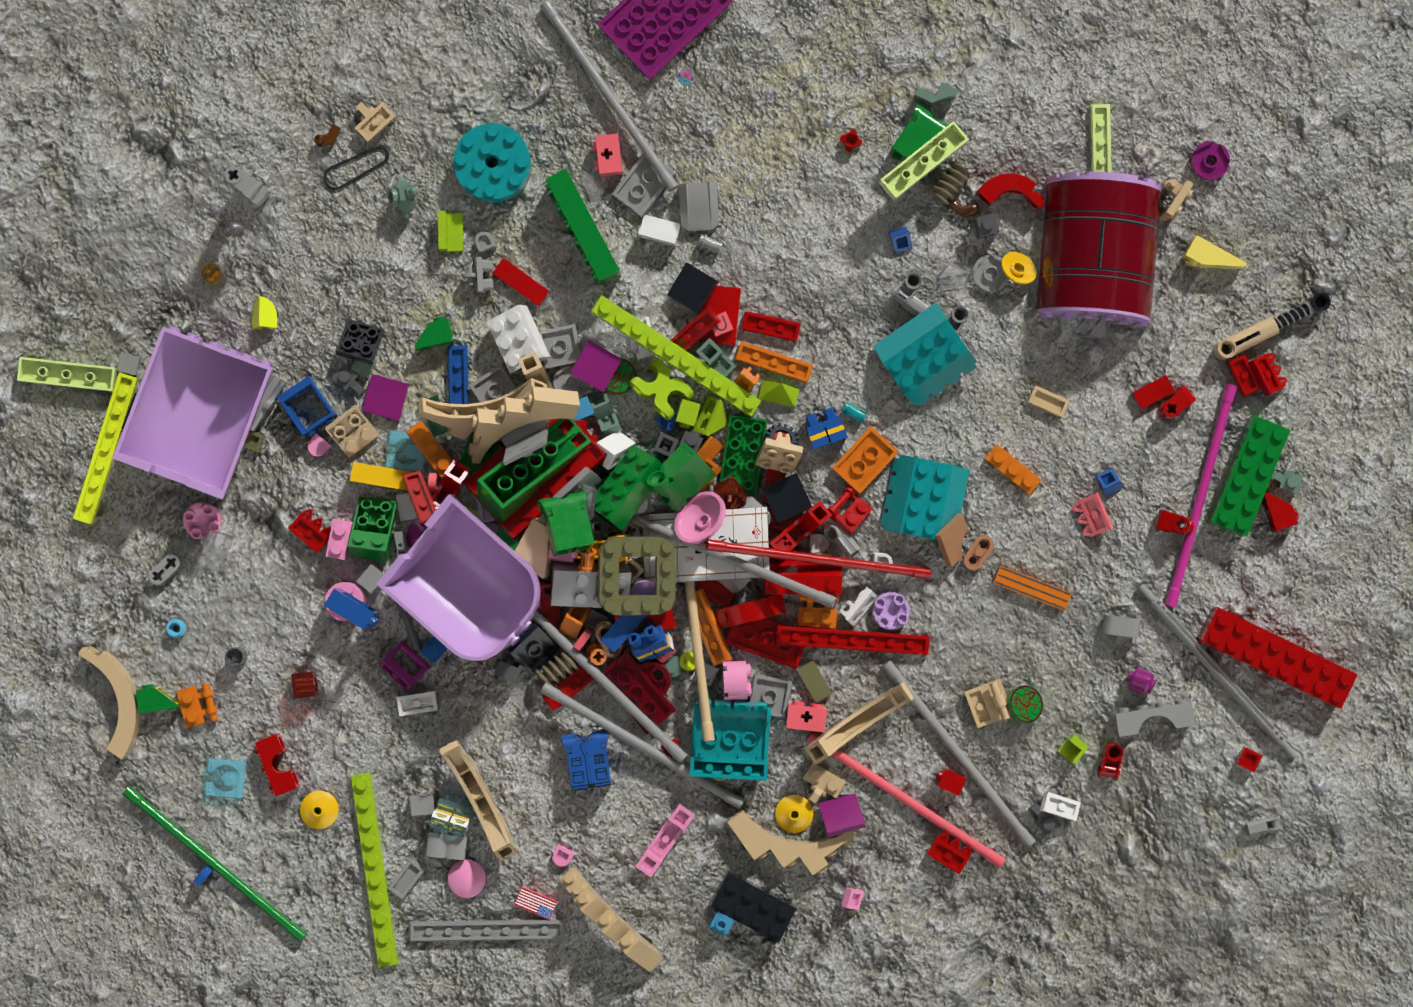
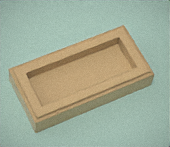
(1048, 401)

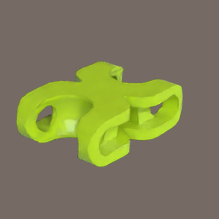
(661, 388)

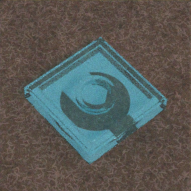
(403, 453)
(225, 778)

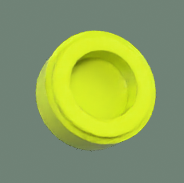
(687, 661)

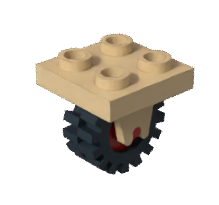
(780, 449)

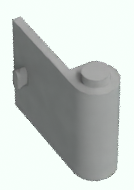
(525, 440)

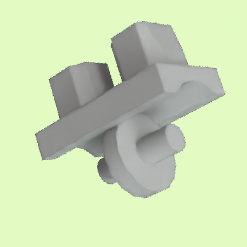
(479, 267)

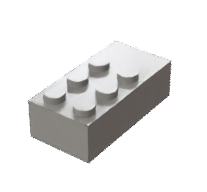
(579, 588)

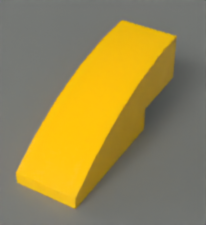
(378, 476)

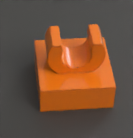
(746, 379)

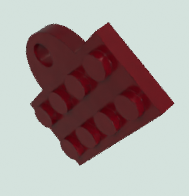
(642, 687)

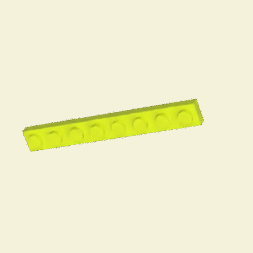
(105, 448)

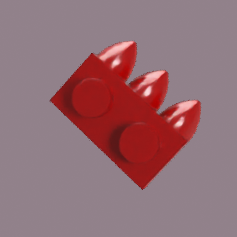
(1267, 374)
(309, 531)
(949, 853)

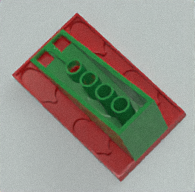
(513, 489)

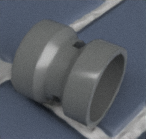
(232, 656)

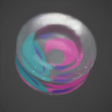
(685, 76)

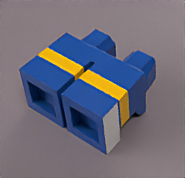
(816, 431)
(651, 643)

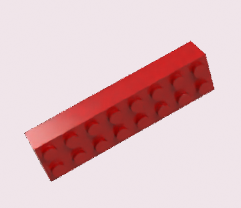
(1277, 657)

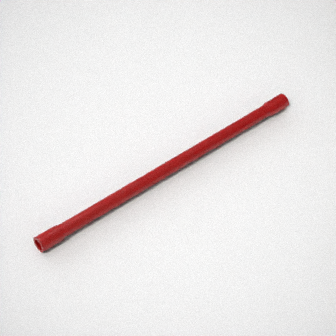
(722, 546)

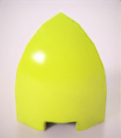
(264, 314)

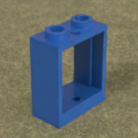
(295, 391)
(352, 609)

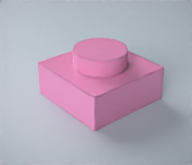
(852, 898)

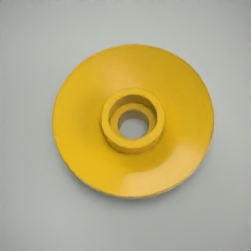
(1018, 268)
(328, 806)
(787, 806)

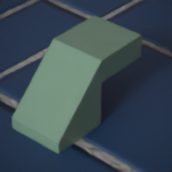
(943, 94)
(716, 358)
(604, 413)

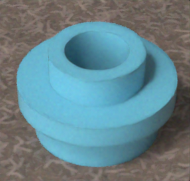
(170, 631)

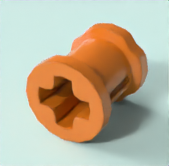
(587, 560)
(600, 657)

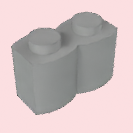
(446, 845)

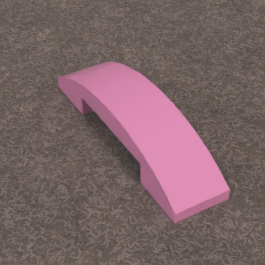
(664, 840)

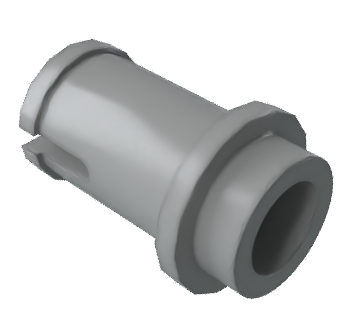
(709, 243)

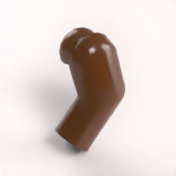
(327, 139)
(965, 211)

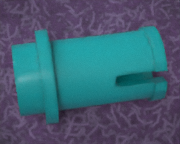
(854, 412)

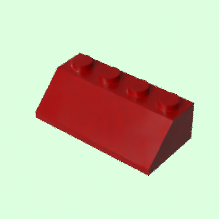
(816, 576)

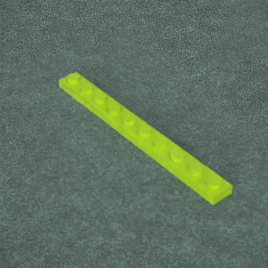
(675, 356)
(374, 869)

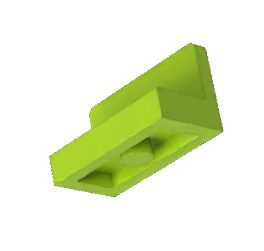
(450, 232)

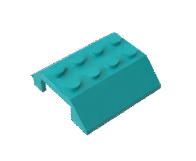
(925, 355)
(923, 496)
(739, 741)

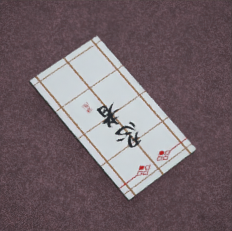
(739, 526)

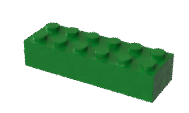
(585, 231)
(1248, 476)

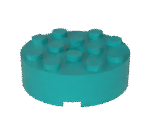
(486, 144)

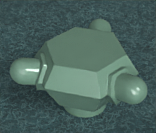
(403, 197)

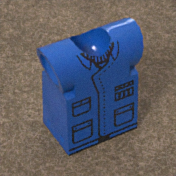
(588, 759)

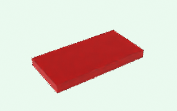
(759, 639)

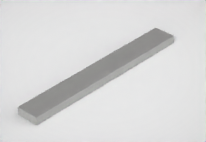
(487, 930)

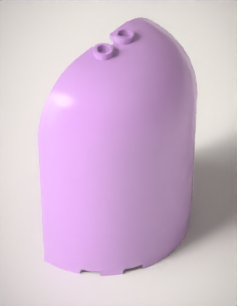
(464, 584)

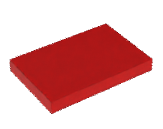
(724, 300)

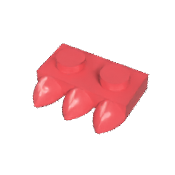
(1093, 514)

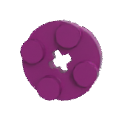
(1213, 150)

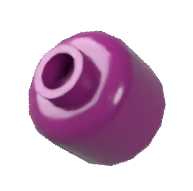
(1141, 681)

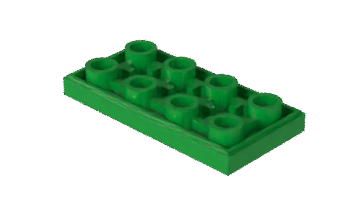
(741, 450)

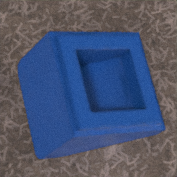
(900, 239)
(1108, 482)

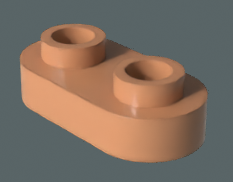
(977, 552)
(598, 634)

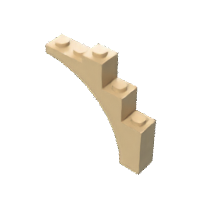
(513, 413)
(458, 416)
(480, 799)
(812, 853)
(610, 922)

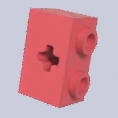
(610, 166)
(815, 723)

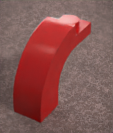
(1010, 184)
(451, 483)
(801, 527)
(750, 611)

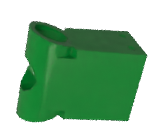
(917, 133)
(680, 477)
(567, 523)

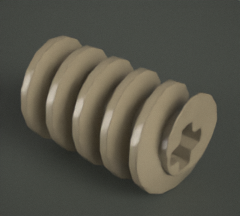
(949, 182)
(556, 669)

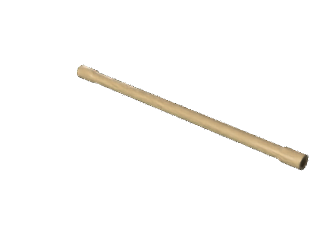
(707, 725)

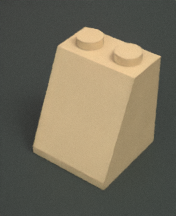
(535, 546)

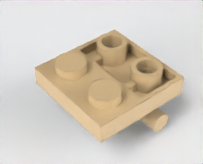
(1180, 194)
(352, 431)
(987, 703)

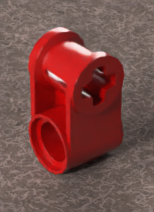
(1178, 401)
(1171, 522)
(1110, 762)

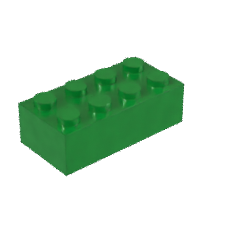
(626, 487)

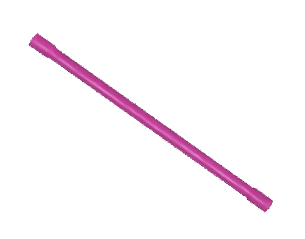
(1227, 400)

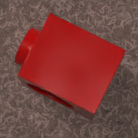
(950, 781)

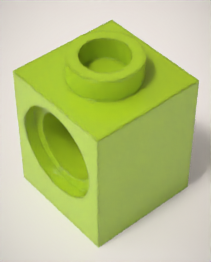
(688, 414)

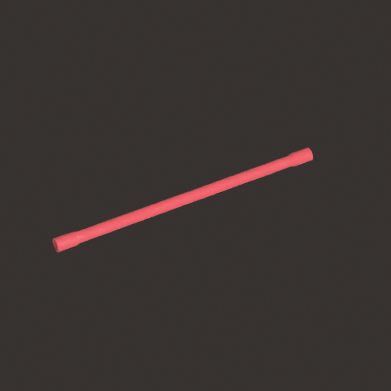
(987, 853)

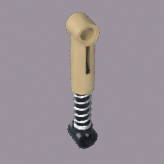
(1270, 326)

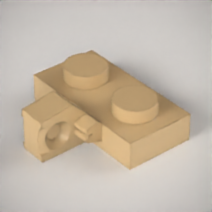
(373, 120)
(822, 782)

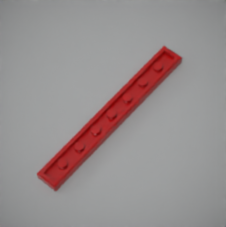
(852, 640)

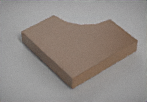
(951, 539)

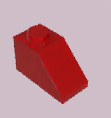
(1279, 513)

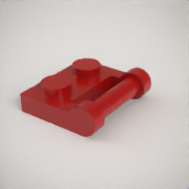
(853, 515)

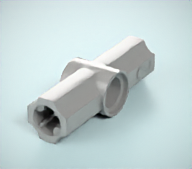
(268, 401)
(836, 534)

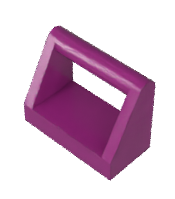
(397, 673)

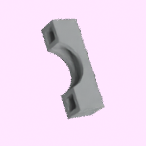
(1128, 721)

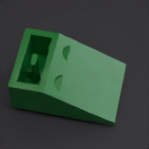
(372, 529)

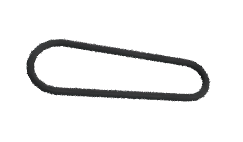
(352, 158)

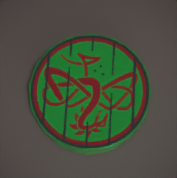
(621, 379)
(1024, 704)

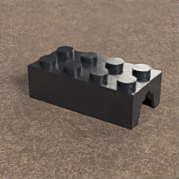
(753, 906)

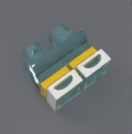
(450, 812)

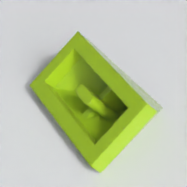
(778, 393)
(711, 417)

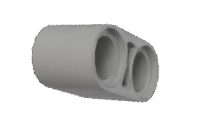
(1121, 626)

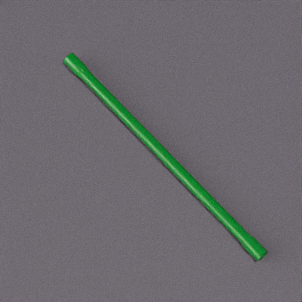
(138, 800)

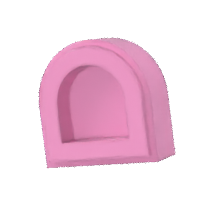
(318, 446)
(562, 856)

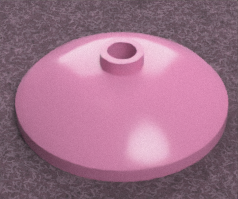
(700, 518)

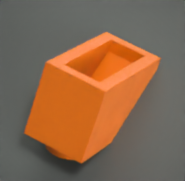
(574, 621)

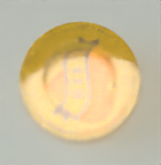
(211, 273)

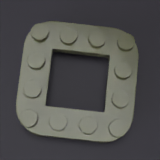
(608, 575)

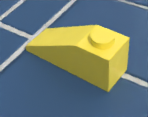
(1206, 255)

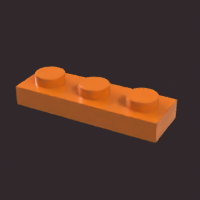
(429, 448)
(1012, 469)

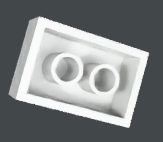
(517, 337)

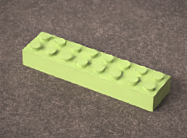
(923, 161)
(67, 374)

